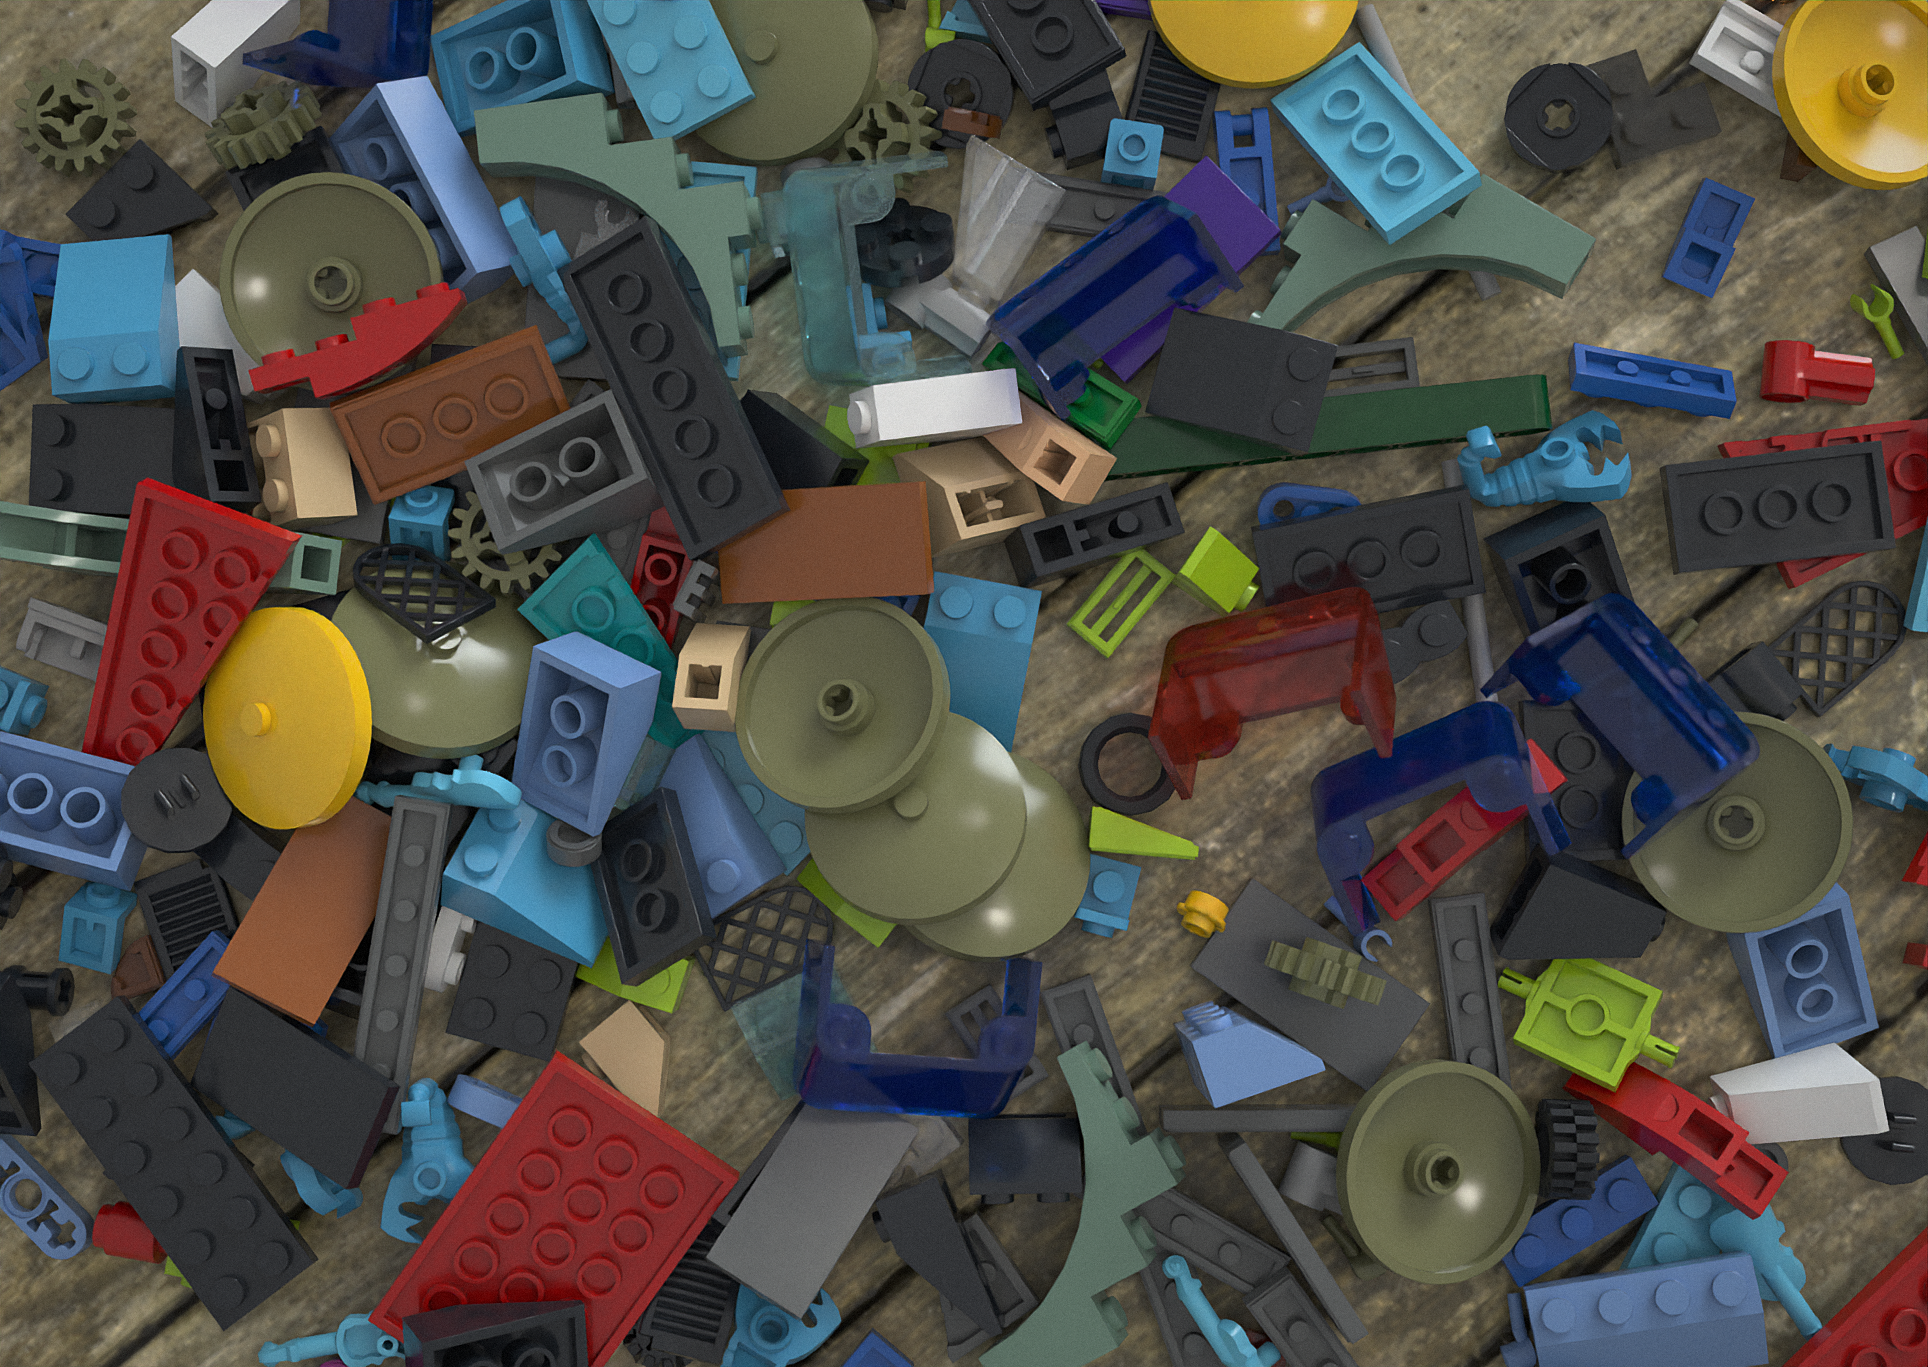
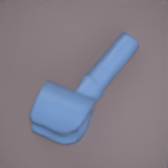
(1323, 195)
(1360, 940)
(1521, 1351)

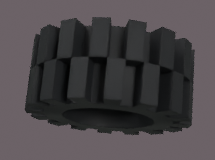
(1567, 1149)

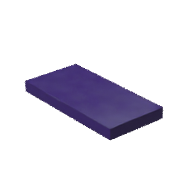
(1238, 230)

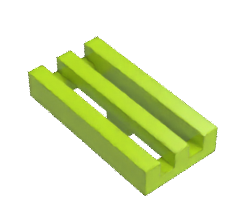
(1091, 635)

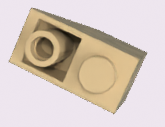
(710, 676)
(632, 1053)

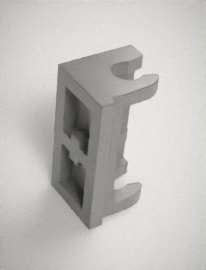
(62, 638)

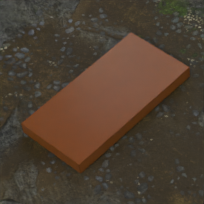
(448, 412)
(835, 547)
(310, 913)

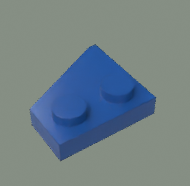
(20, 329)

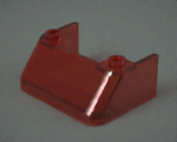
(1267, 667)

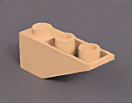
(1053, 454)

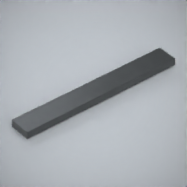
(1079, 1017)

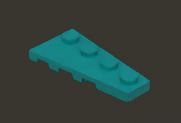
(596, 600)

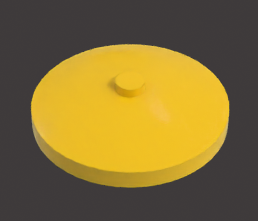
(1252, 40)
(1857, 88)
(288, 718)

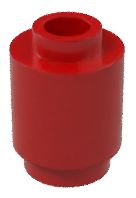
(125, 1234)

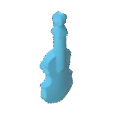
(463, 788)
(1776, 1269)
(1223, 1335)
(355, 1341)

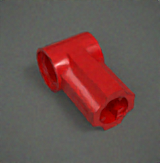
(1798, 373)

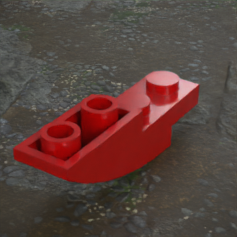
(385, 337)
(661, 573)
(1447, 844)
(1688, 1132)

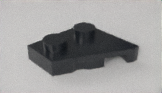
(138, 199)

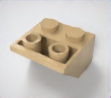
(301, 469)
(971, 494)

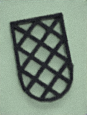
(481, 603)
(1875, 662)
(709, 971)

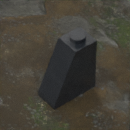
(798, 447)
(1574, 912)

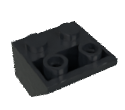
(1025, 1157)

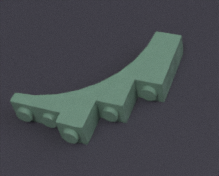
(577, 143)
(1489, 233)
(96, 543)
(1120, 1173)

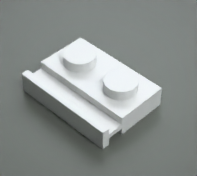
(1741, 52)

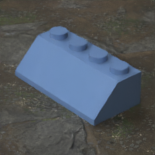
(413, 150)
(66, 812)
(1237, 1056)
(1652, 1316)

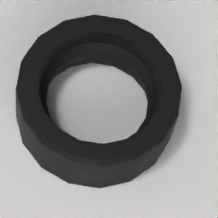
(1091, 777)

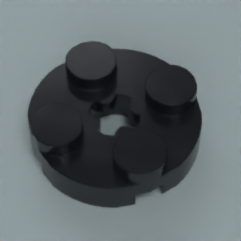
(949, 65)
(1556, 86)
(905, 245)

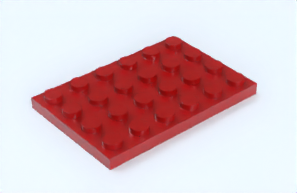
(567, 1206)

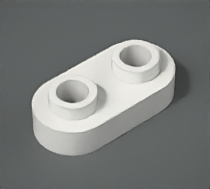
(445, 959)

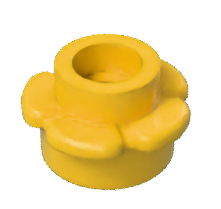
(1203, 914)

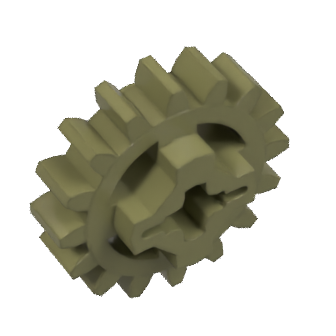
(57, 104)
(263, 124)
(883, 134)
(482, 546)
(1325, 972)

